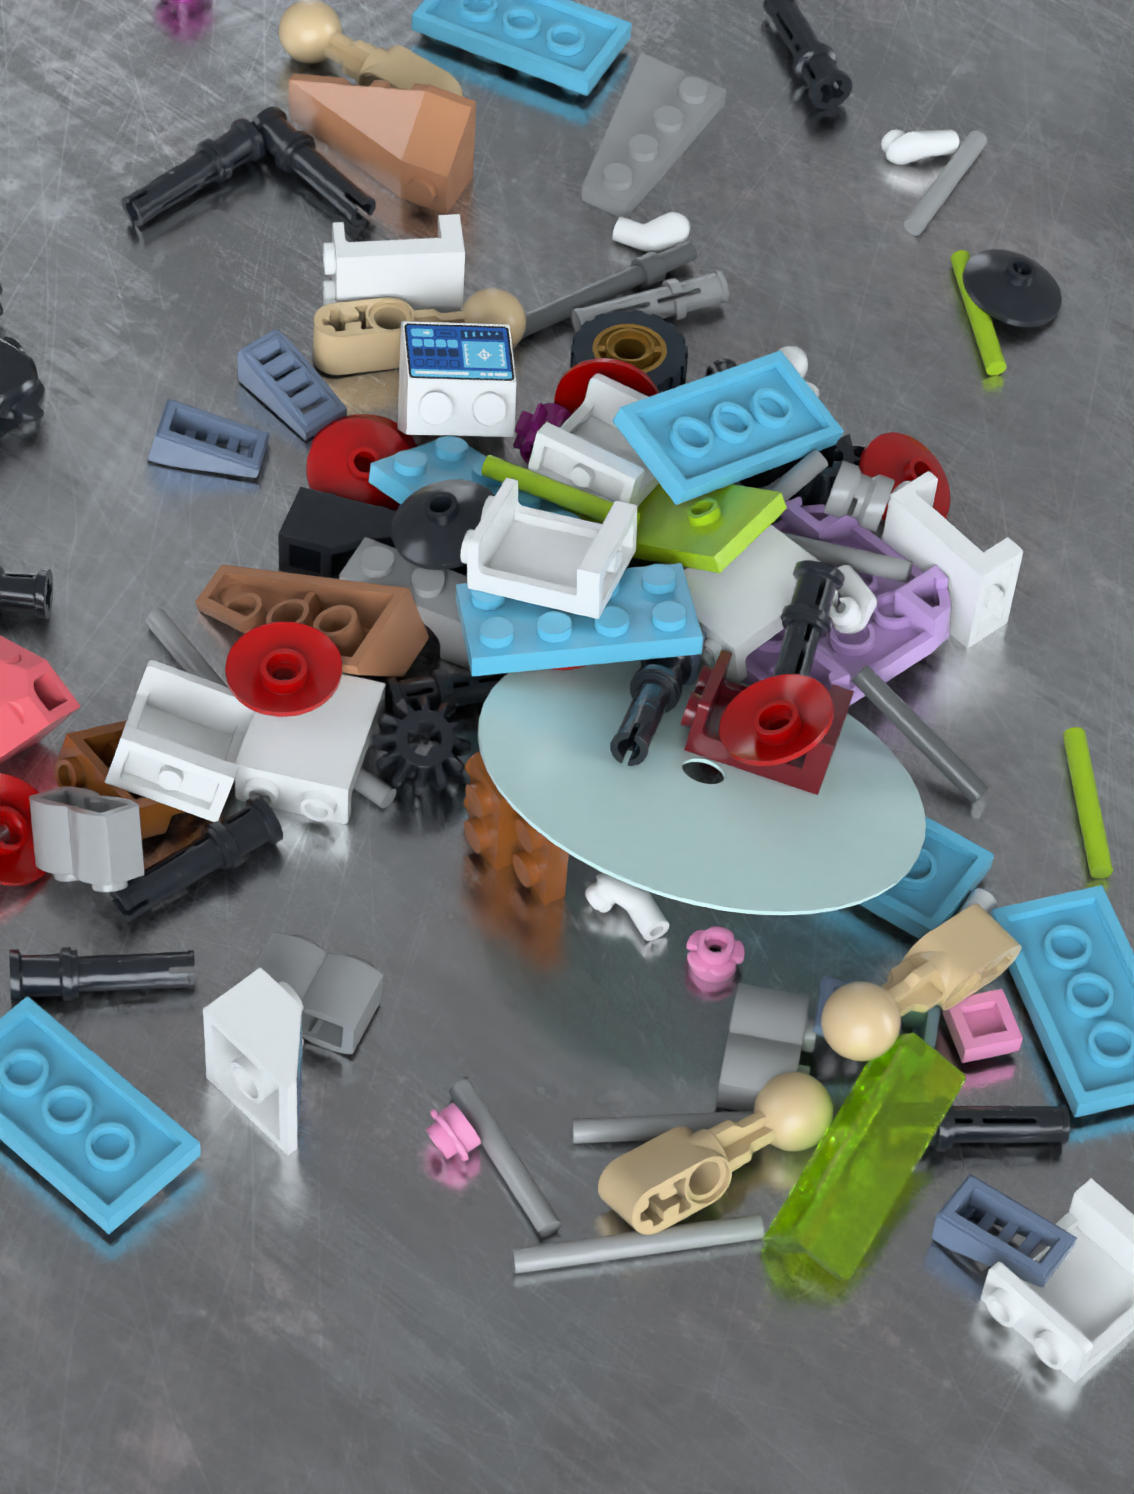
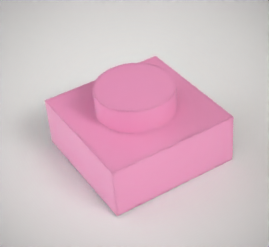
(983, 1026)

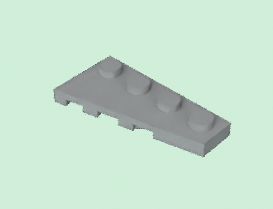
(648, 133)

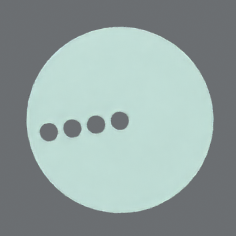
(709, 845)

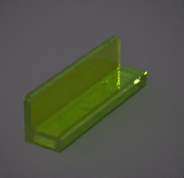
(866, 1156)

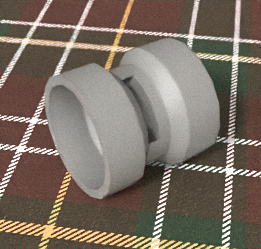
(859, 496)

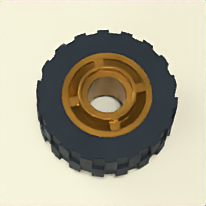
(637, 340)

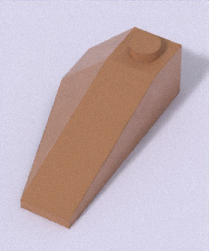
(403, 138)
(368, 622)

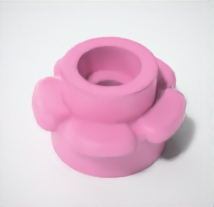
(711, 965)
(452, 1133)

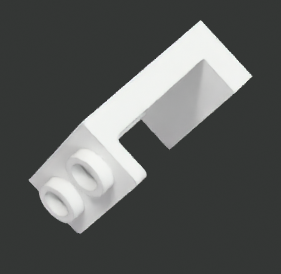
(418, 271)
(592, 450)
(548, 555)
(978, 581)
(746, 599)
(181, 741)
(312, 758)
(1087, 1299)

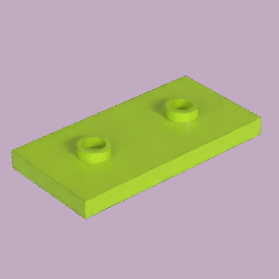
(704, 530)

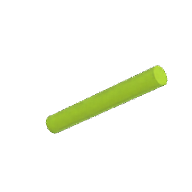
(980, 321)
(549, 489)
(1087, 803)

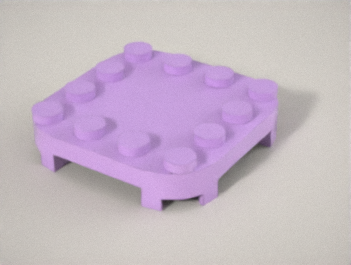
(903, 629)

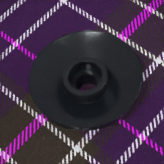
(1012, 288)
(435, 520)

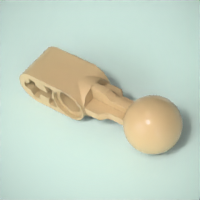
(313, 33)
(368, 332)
(940, 970)
(693, 1169)

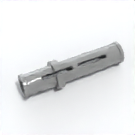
(705, 291)

